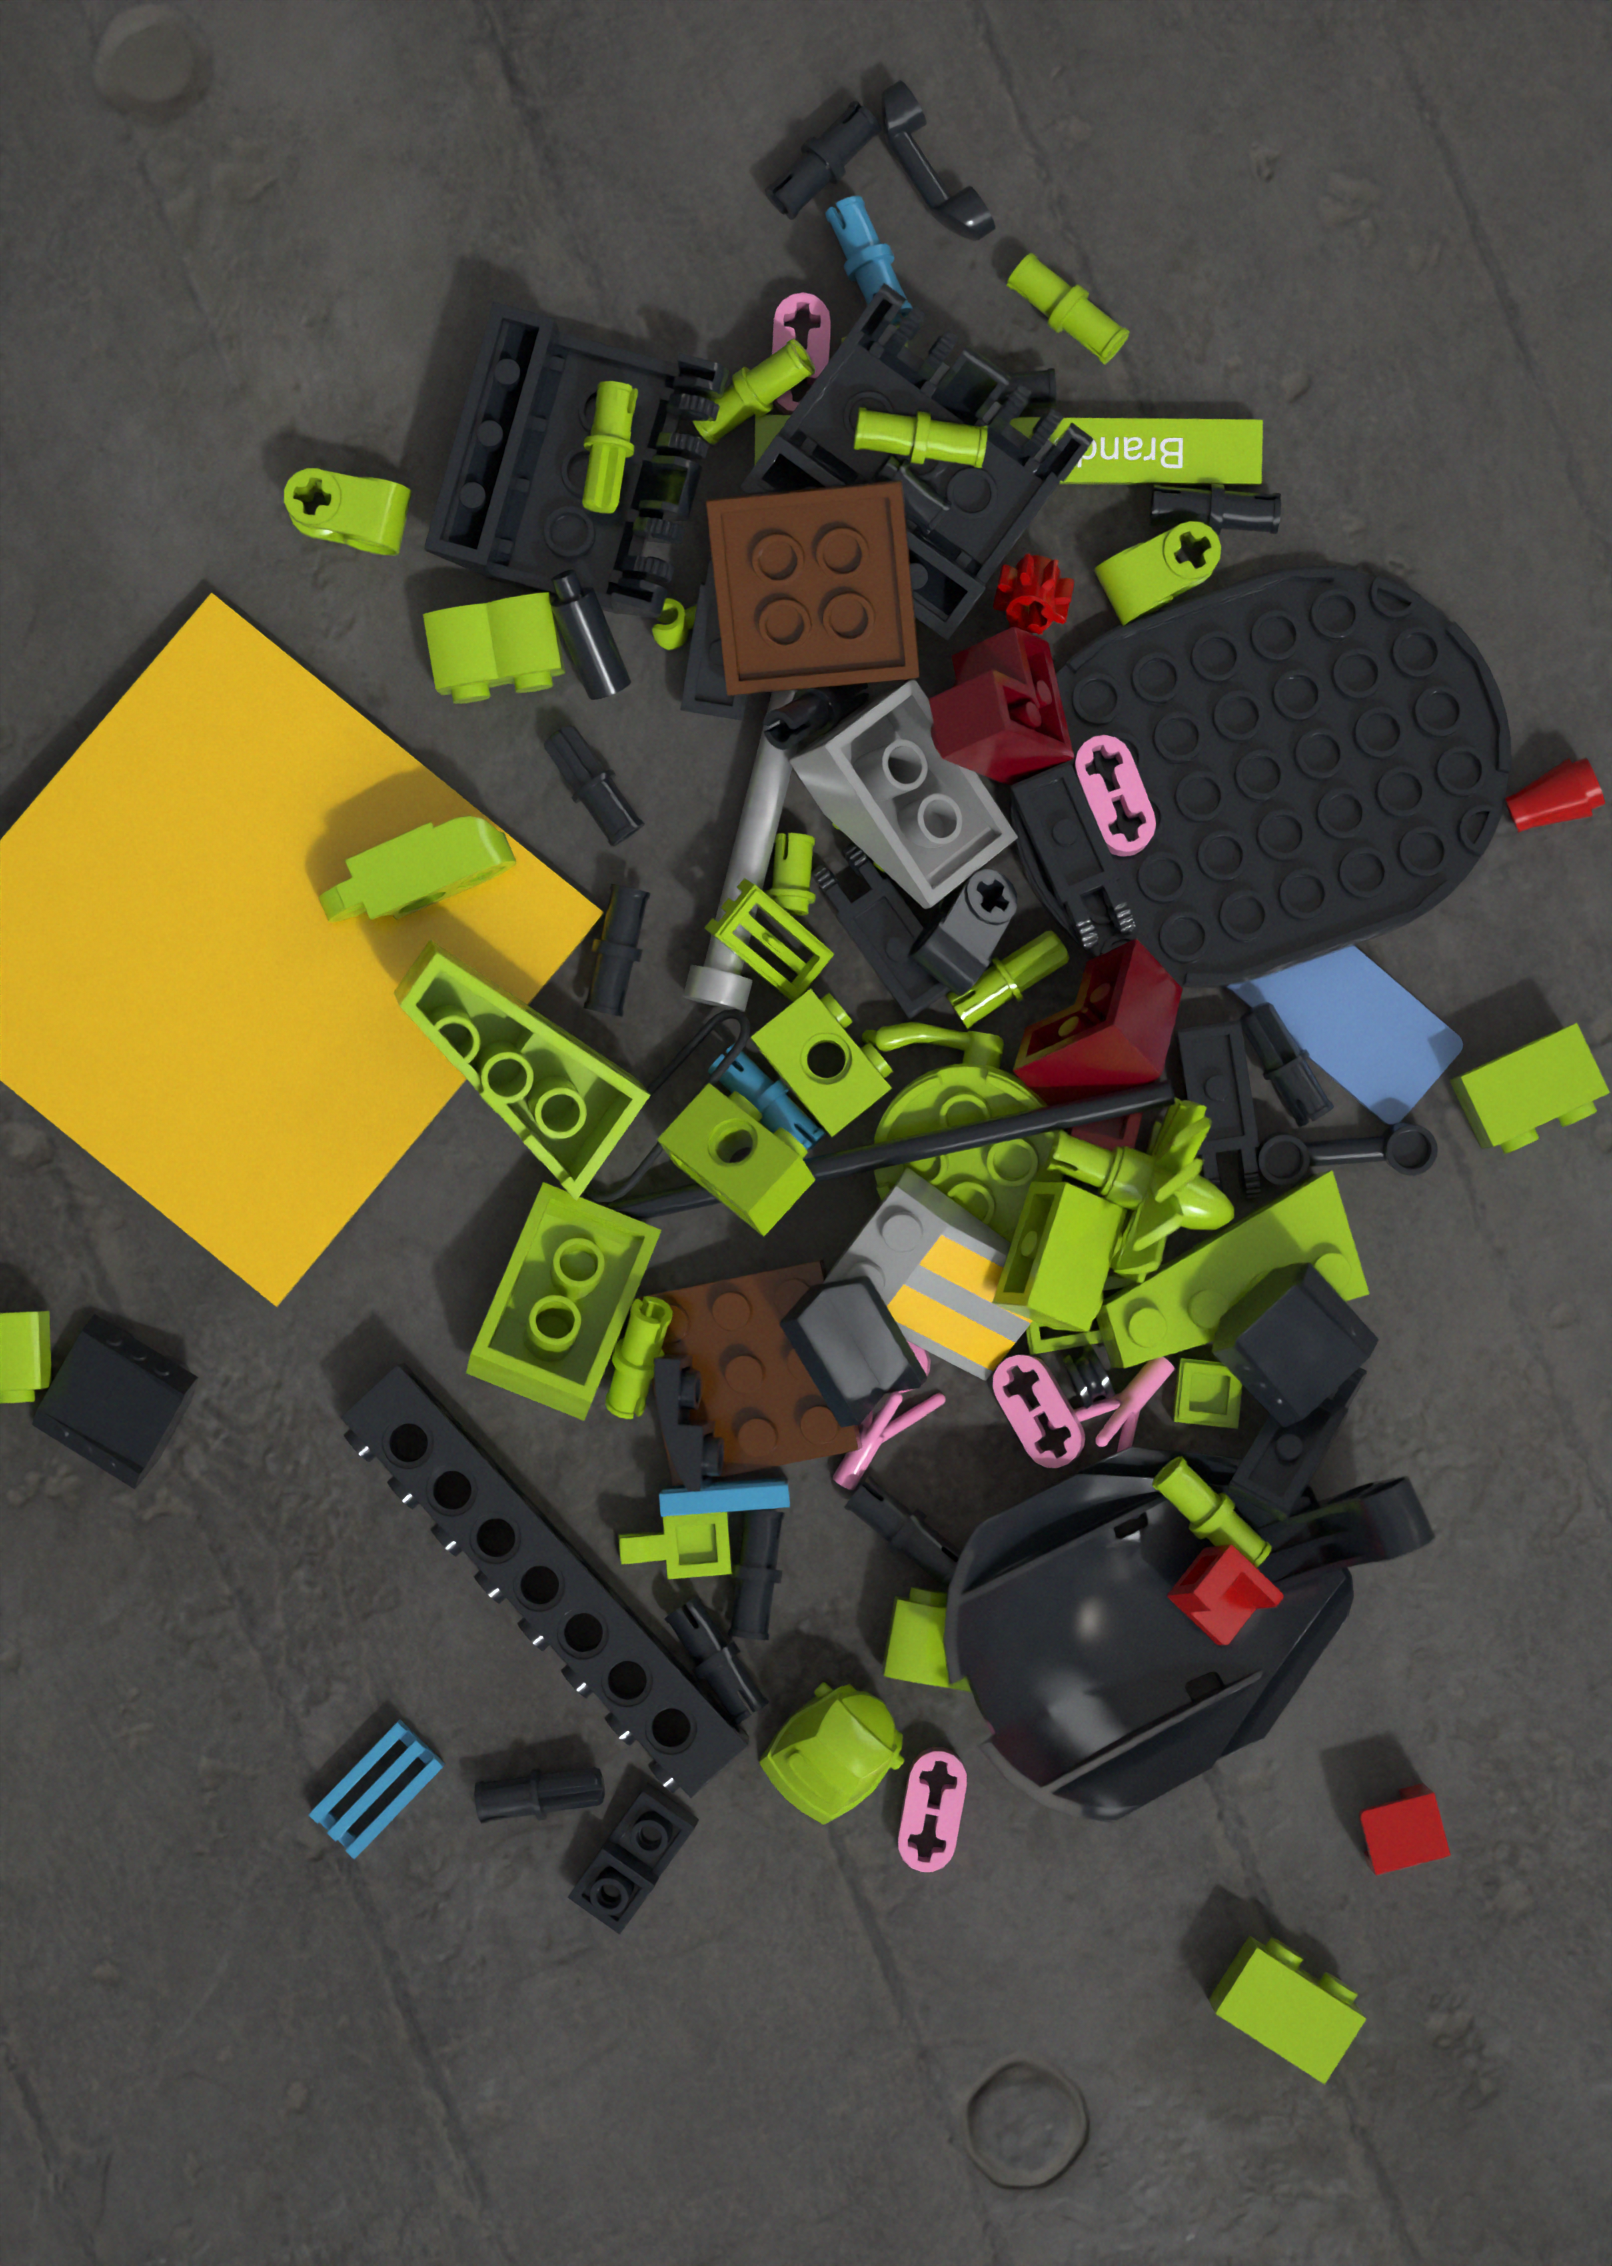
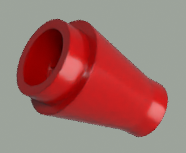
(1557, 796)

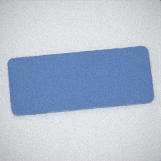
(1360, 1029)

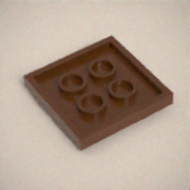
(814, 587)
(751, 1372)

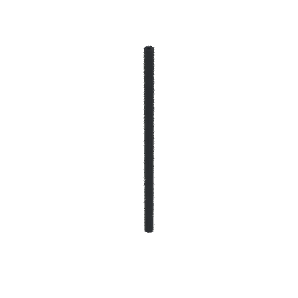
(928, 1145)

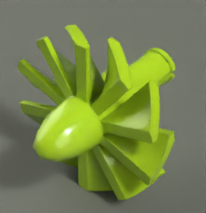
(1155, 1187)

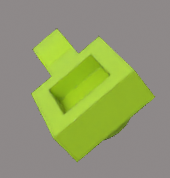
(689, 1545)

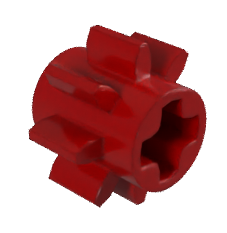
(1033, 594)

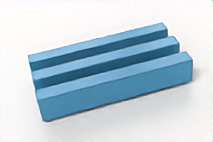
(725, 1497)
(339, 1828)

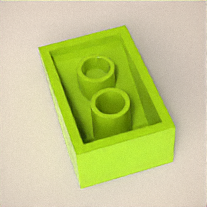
(562, 1301)

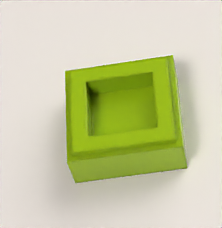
(1206, 1394)

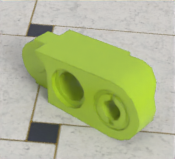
(419, 869)

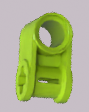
(359, 511)
(1150, 576)

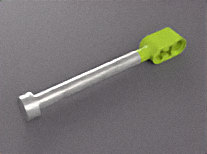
(720, 979)

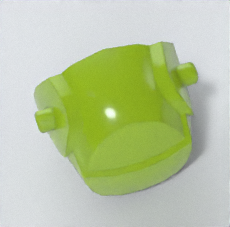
(833, 1752)

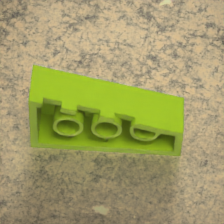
(534, 1074)
(1187, 1297)

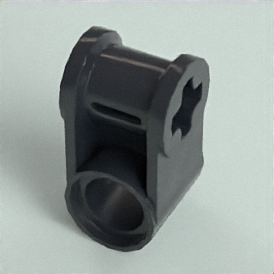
(965, 930)

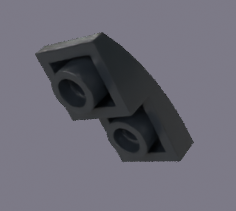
(689, 1442)
(633, 1858)

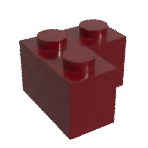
(1003, 710)
(1110, 1036)

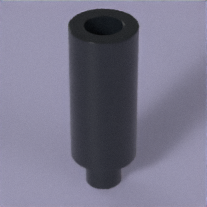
(588, 637)

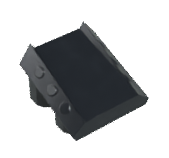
(1292, 1341)
(116, 1401)

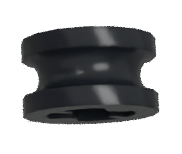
(1088, 1376)

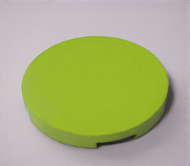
(982, 1180)

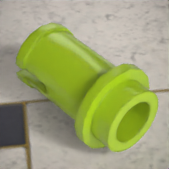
(792, 873)

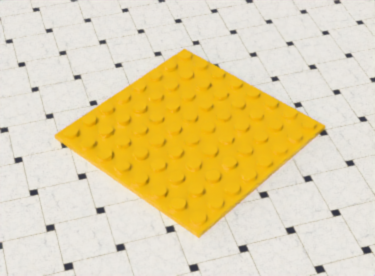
(180, 974)

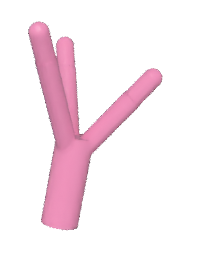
(1127, 1403)
(876, 1432)

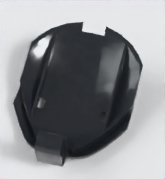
(1091, 1659)

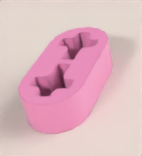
(818, 338)
(1128, 789)
(1025, 1419)
(947, 1812)

